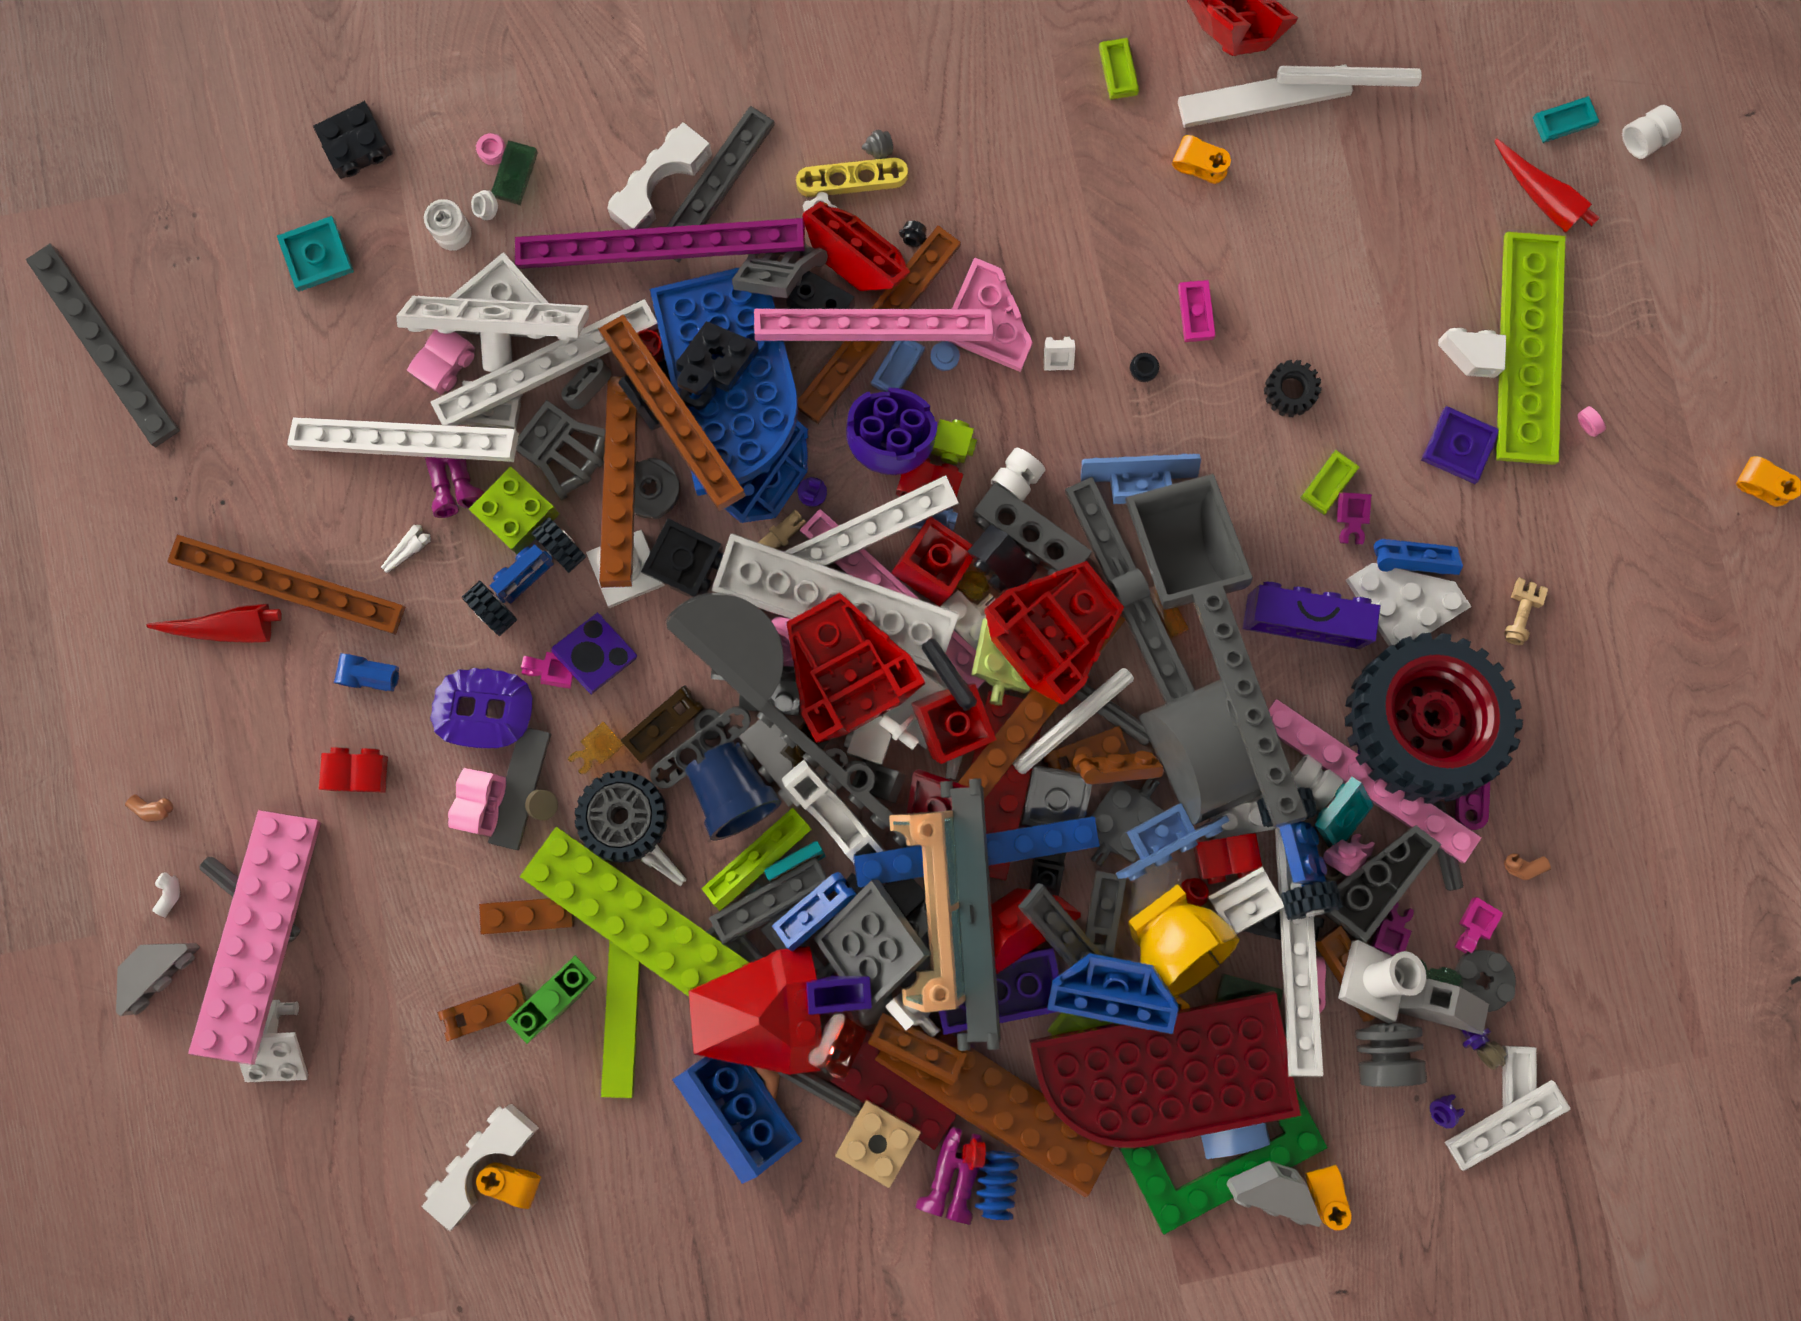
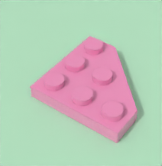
(987, 289)

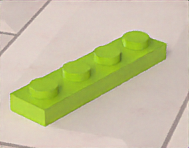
(756, 858)

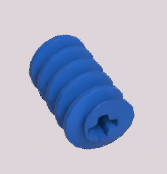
(998, 1185)

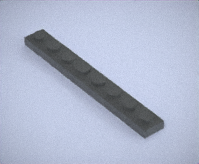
(102, 345)

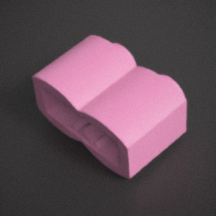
(441, 360)
(477, 802)

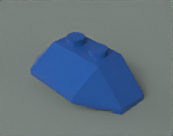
(774, 486)
(1115, 993)

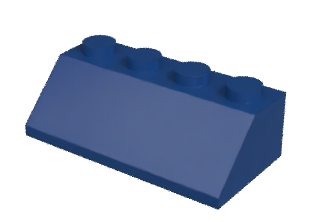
(737, 1115)

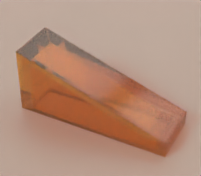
(1171, 618)

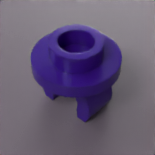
(812, 492)
(1475, 1040)
(1444, 1113)

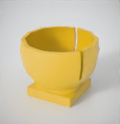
(1178, 940)

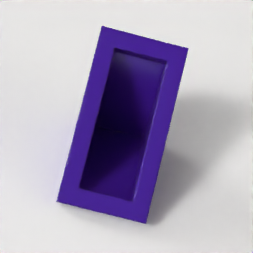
(838, 994)

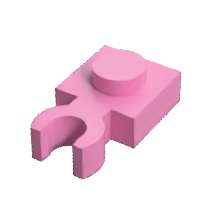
(1348, 856)

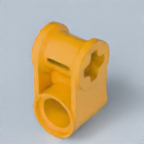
(1198, 158)
(1768, 482)
(513, 1186)
(1328, 1192)

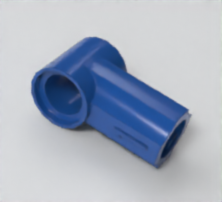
(358, 672)

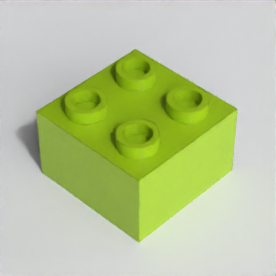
(513, 510)

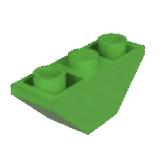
(551, 999)

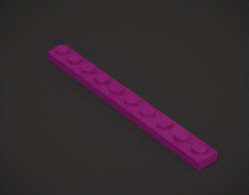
(660, 243)

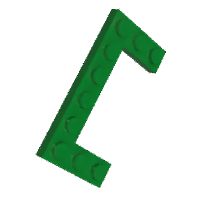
(1178, 1206)

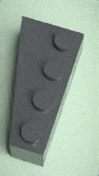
(1381, 882)

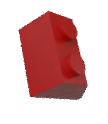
(934, 561)
(949, 728)

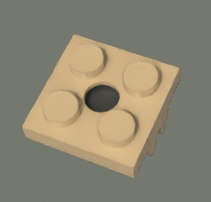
(877, 1143)

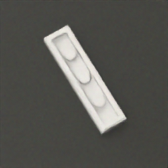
(1507, 1125)

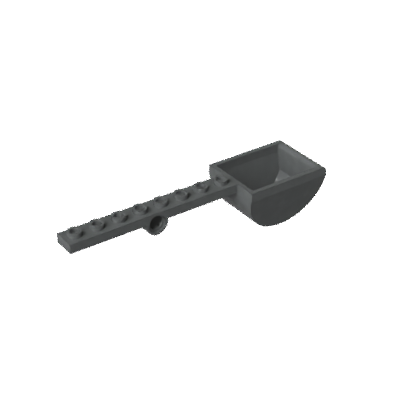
(1199, 561)
(748, 655)
(1193, 727)

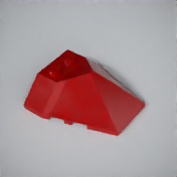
(1243, 24)
(1054, 628)
(846, 668)
(759, 1014)

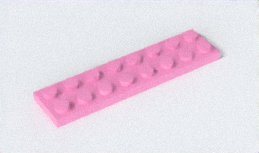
(255, 938)

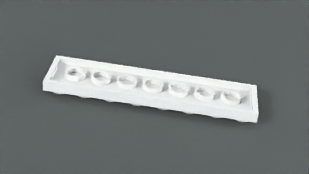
(794, 585)

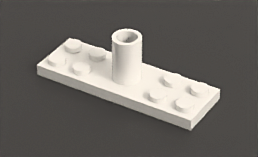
(494, 321)

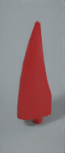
(1552, 196)
(237, 624)

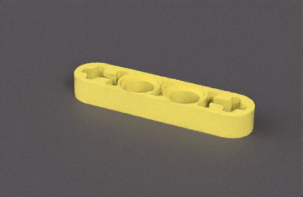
(851, 171)

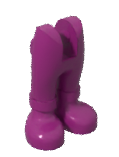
(444, 503)
(946, 1164)

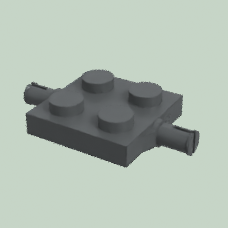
(1120, 812)

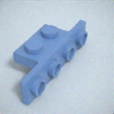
(1140, 473)
(1164, 835)

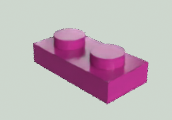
(1196, 311)

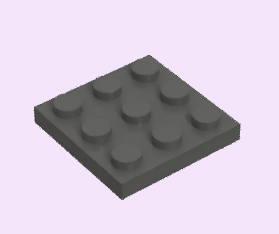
(873, 941)

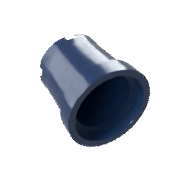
(730, 791)

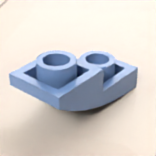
(1235, 1141)

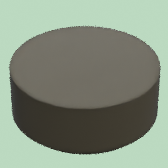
(541, 804)

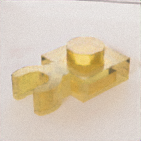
(599, 745)

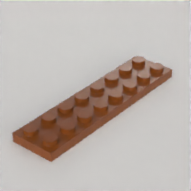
(1011, 1114)

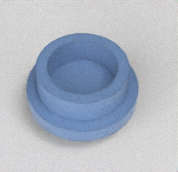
(945, 356)

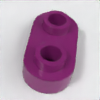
(1478, 803)

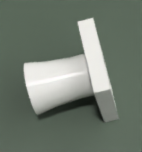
(640, 582)
(1377, 980)

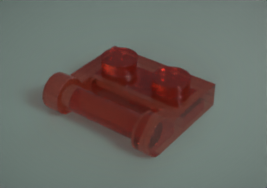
(844, 1036)

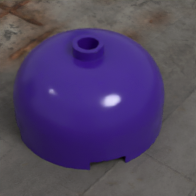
(891, 431)

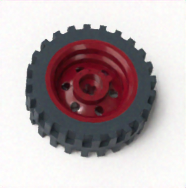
(1476, 696)

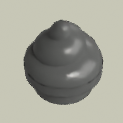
(879, 144)

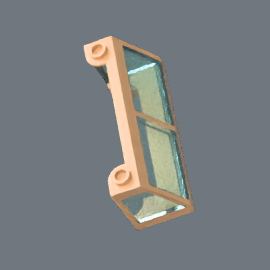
(944, 984)

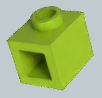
(954, 441)

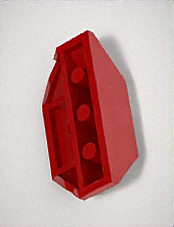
(854, 248)
(1013, 931)

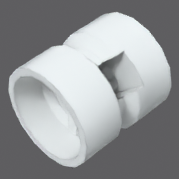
(1652, 131)
(447, 224)
(1020, 472)
(1323, 783)

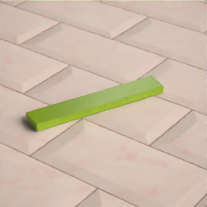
(620, 1024)

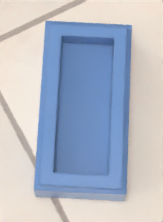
(898, 365)

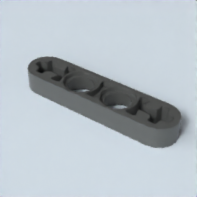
(699, 745)

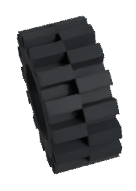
(1307, 379)

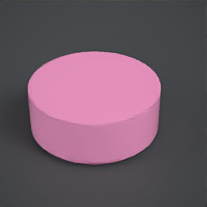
(491, 148)
(1591, 421)

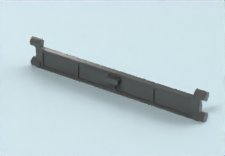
(975, 915)

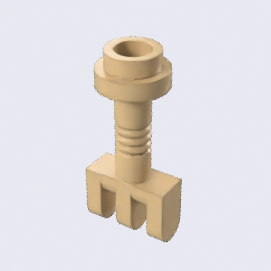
(1516, 633)

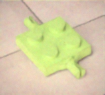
(995, 668)

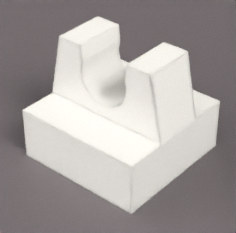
(1059, 354)

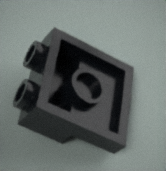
(352, 140)
(683, 559)

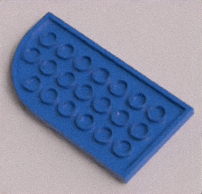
(761, 410)

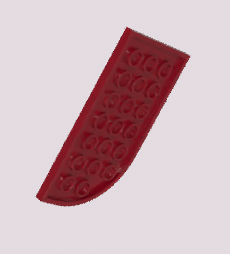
(1156, 1087)

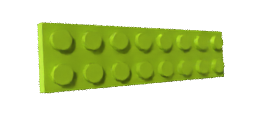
(1533, 358)
(628, 914)

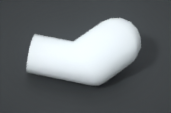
(170, 894)

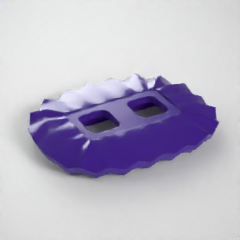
(478, 729)

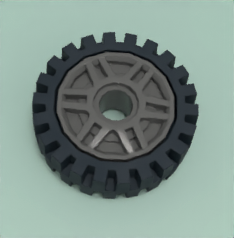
(597, 816)

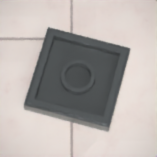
(1055, 796)

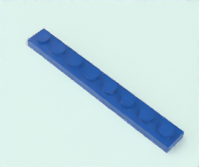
(1001, 848)

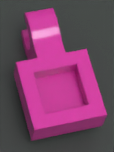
(550, 669)
(1480, 921)

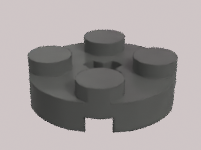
(667, 488)
(1502, 977)

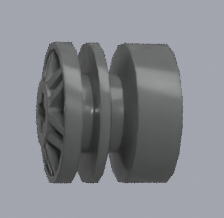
(1391, 1056)

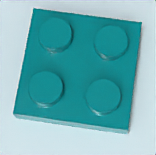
(315, 253)
(1344, 813)

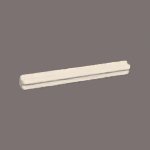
(1349, 76)
(1073, 720)

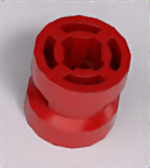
(651, 340)

